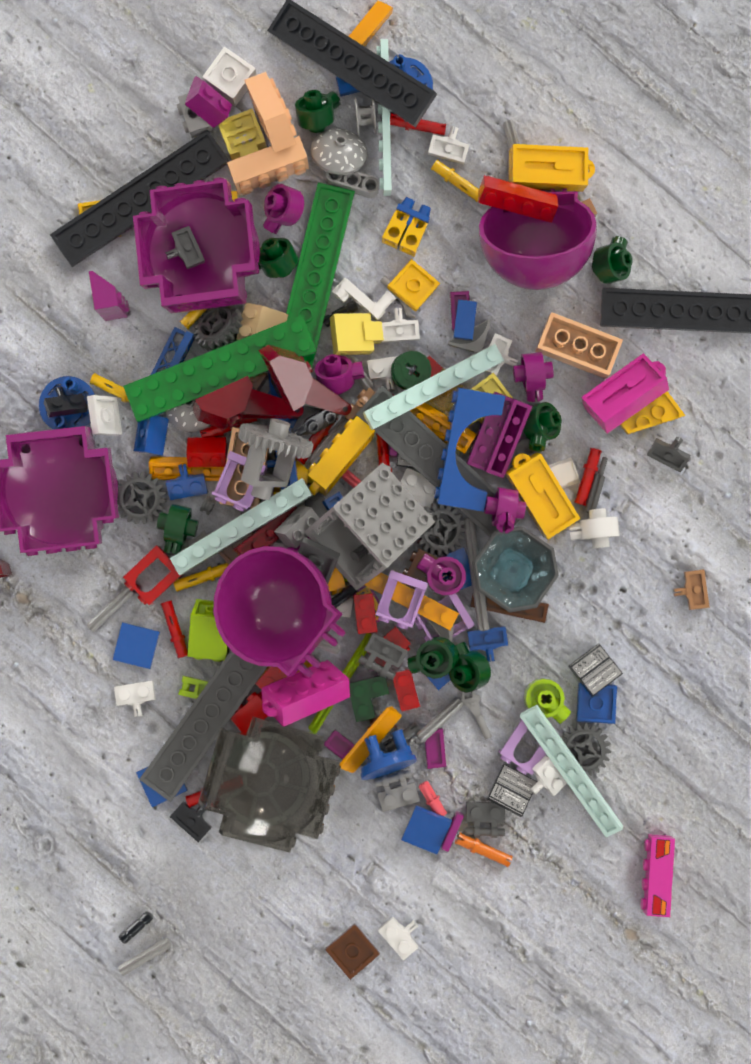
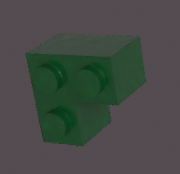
(361, 694)

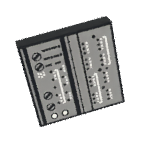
(595, 670)
(512, 790)

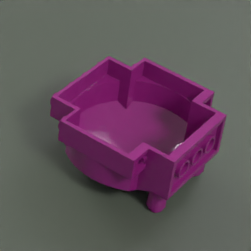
(224, 236)
(57, 490)

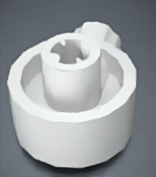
(597, 528)

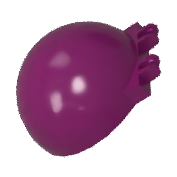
(535, 251)
(275, 609)

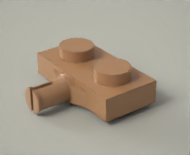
(363, 397)
(694, 590)

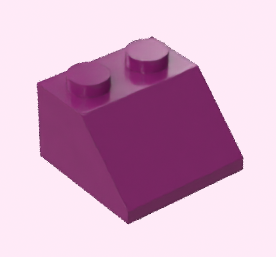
(207, 102)

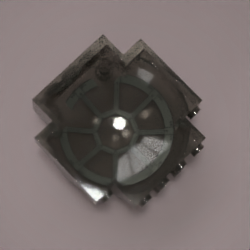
(269, 784)

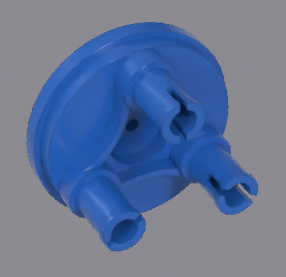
(387, 763)

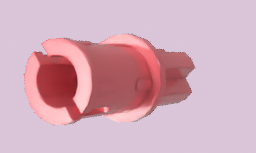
(432, 799)

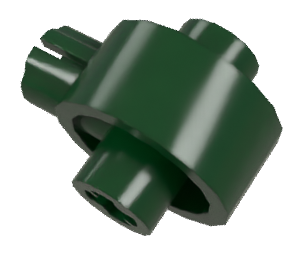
(316, 110)
(277, 257)
(612, 261)
(542, 425)
(177, 527)
(434, 658)
(471, 670)

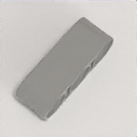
(359, 187)

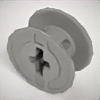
(365, 115)

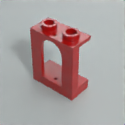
(162, 586)

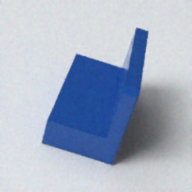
(151, 435)

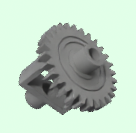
(276, 438)

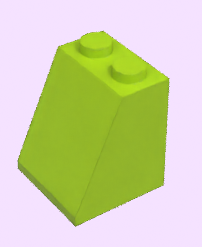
(204, 636)

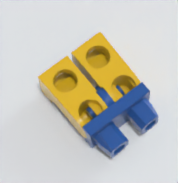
(410, 221)

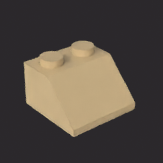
(259, 318)

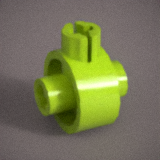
(554, 704)

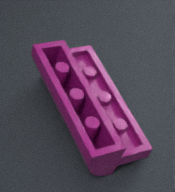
(499, 437)

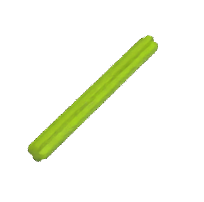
(348, 671)

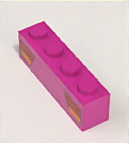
(658, 876)

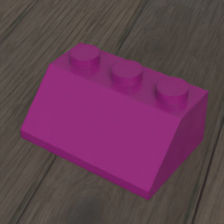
(107, 299)

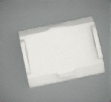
(565, 472)

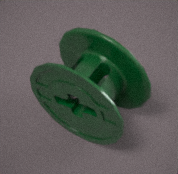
(413, 359)

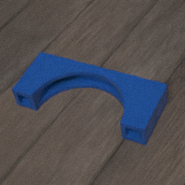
(468, 407)

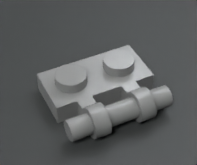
(397, 796)

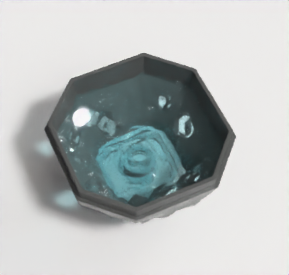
(534, 566)

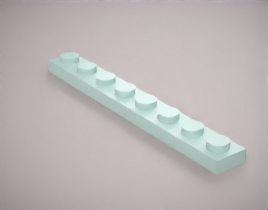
(384, 128)
(433, 387)
(241, 526)
(571, 771)

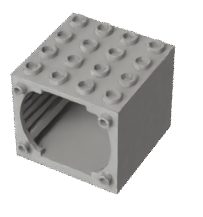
(373, 514)

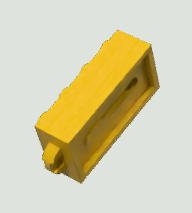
(550, 167)
(340, 456)
(542, 493)

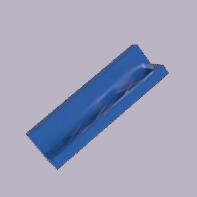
(180, 351)

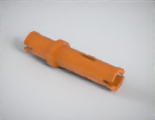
(475, 845)

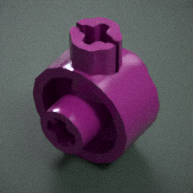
(282, 207)
(338, 373)
(533, 374)
(505, 508)
(434, 570)

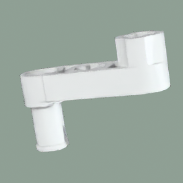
(346, 289)

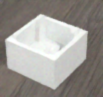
(228, 75)

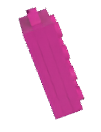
(626, 392)
(302, 696)

